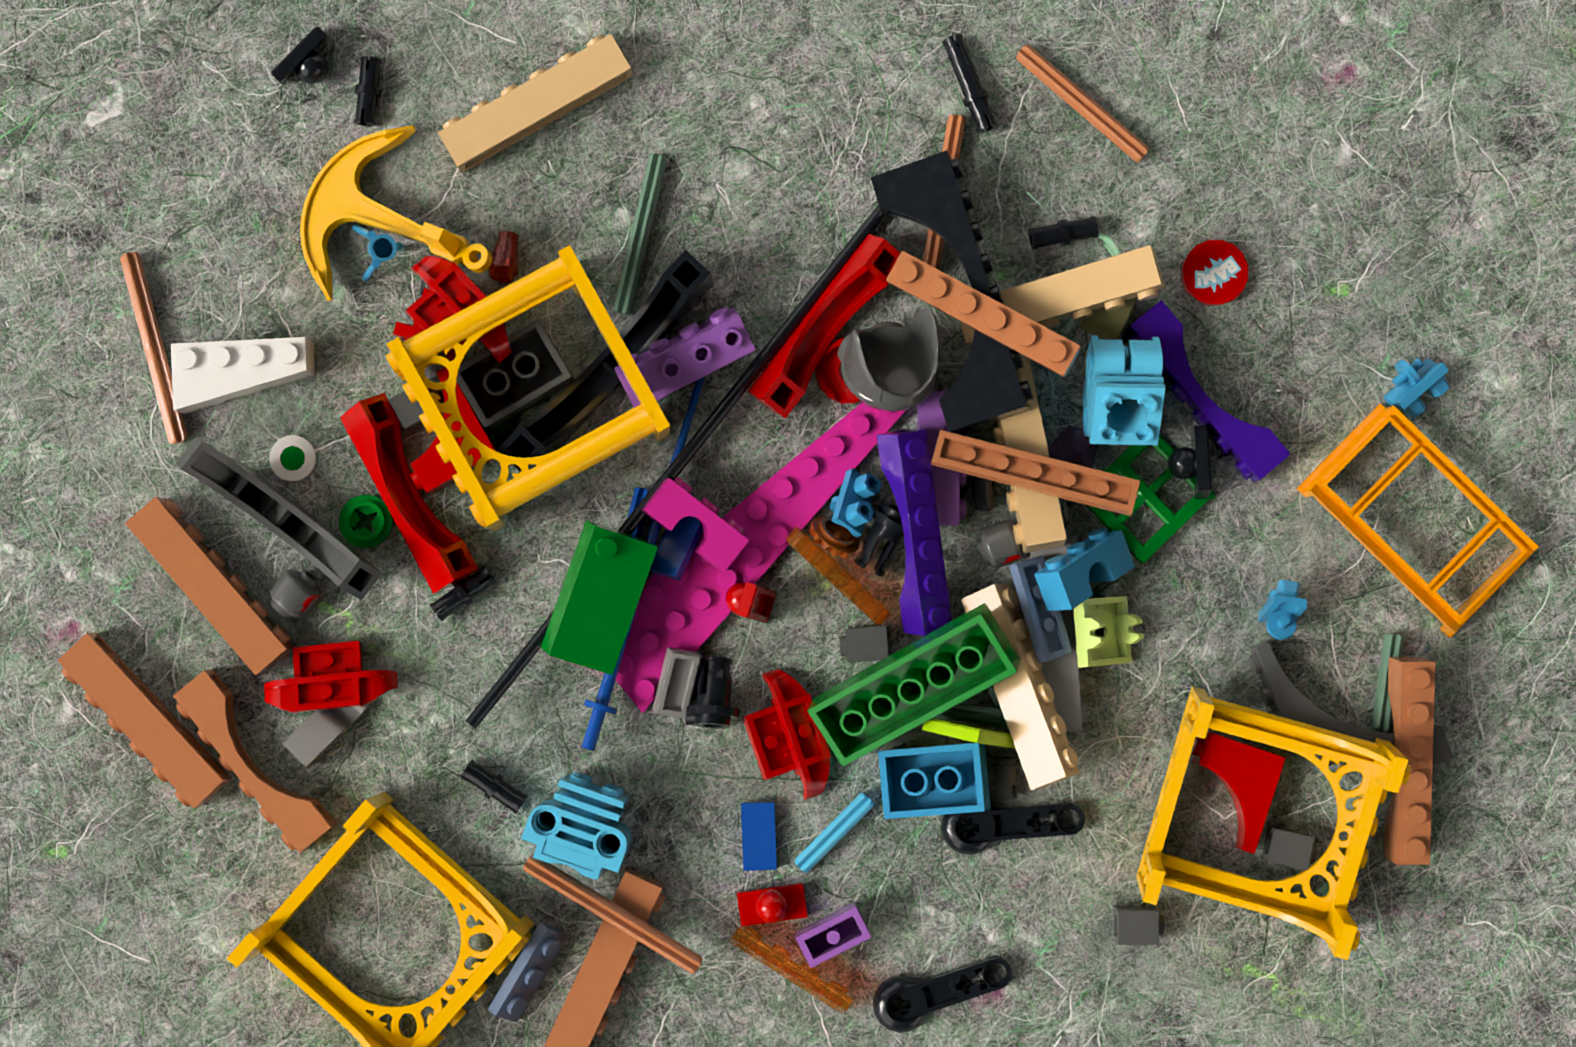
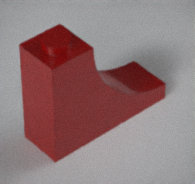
(429, 469)
(1248, 776)

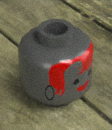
(999, 545)
(295, 593)

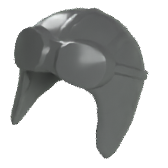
(891, 363)

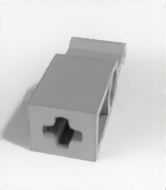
(321, 732)

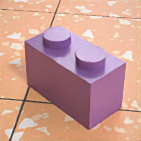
(832, 934)

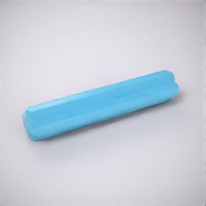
(834, 832)

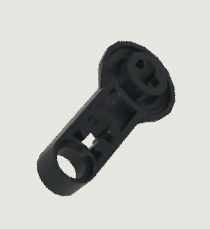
(1004, 825)
(931, 993)

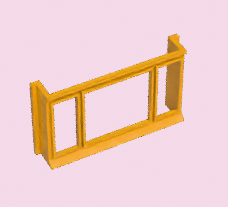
(1316, 486)

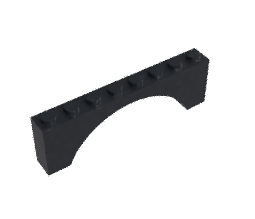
(933, 197)
(664, 308)

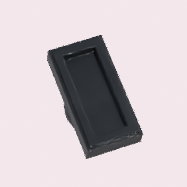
(304, 60)
(1194, 462)

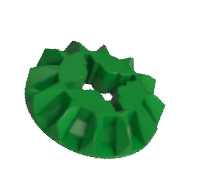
(350, 518)

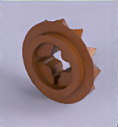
(833, 537)

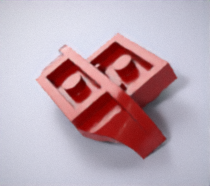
(447, 294)
(329, 679)
(787, 736)

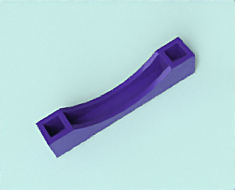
(1251, 446)
(909, 472)

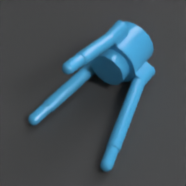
(380, 249)

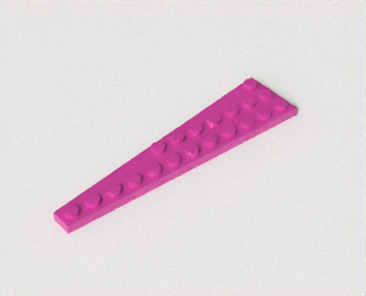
(691, 609)

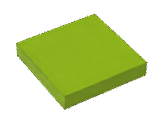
(969, 732)

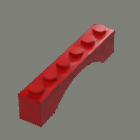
(791, 369)
(378, 441)

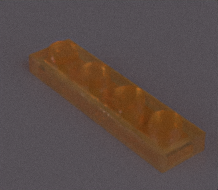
(803, 976)

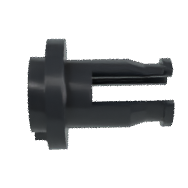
(887, 525)
(713, 696)

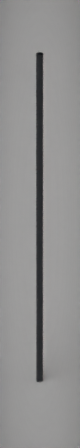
(694, 443)

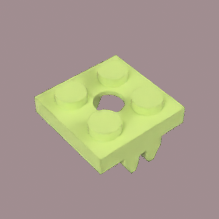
(1118, 636)

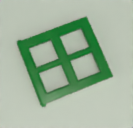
(1146, 494)

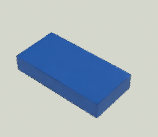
(677, 548)
(758, 836)

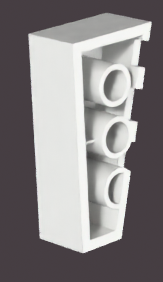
(225, 370)

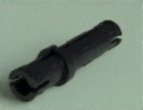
(974, 96)

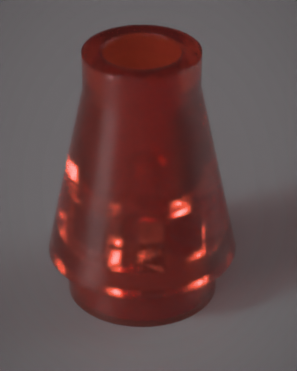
(505, 258)

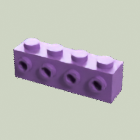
(691, 354)

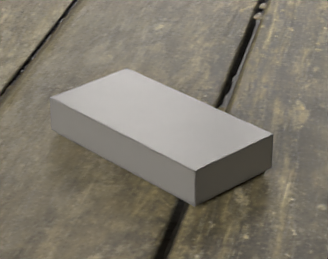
(676, 682)

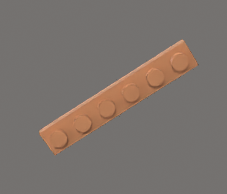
(984, 314)
(1035, 472)

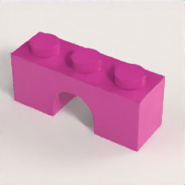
(721, 539)

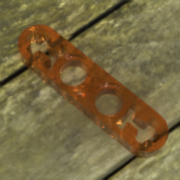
(838, 576)

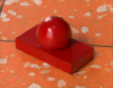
(750, 601)
(772, 904)

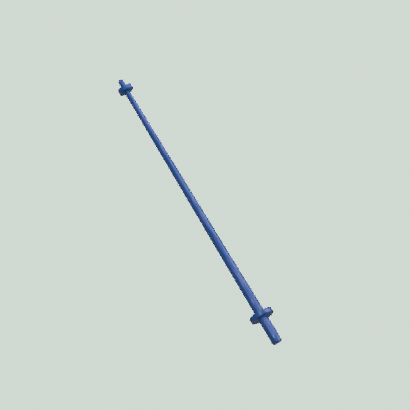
(601, 706)

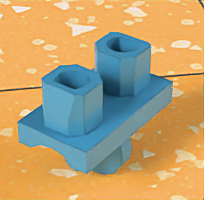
(1413, 382)
(854, 501)
(1282, 609)

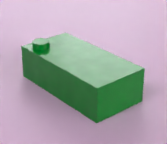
(599, 597)

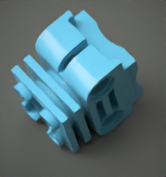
(1123, 392)
(583, 819)

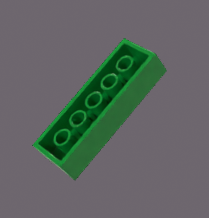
(914, 684)

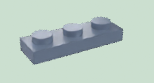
(1044, 626)
(528, 972)

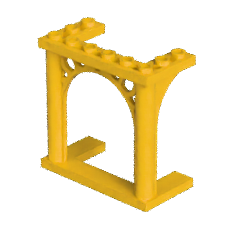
(498, 499)
(1327, 916)
(349, 1009)

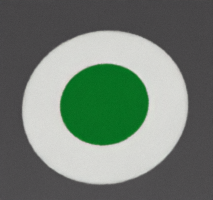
(292, 458)

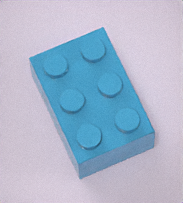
(934, 780)

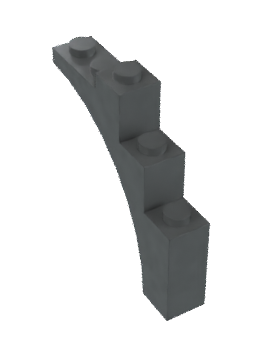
(280, 515)
(1292, 704)

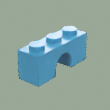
(1097, 559)

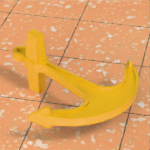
(339, 199)

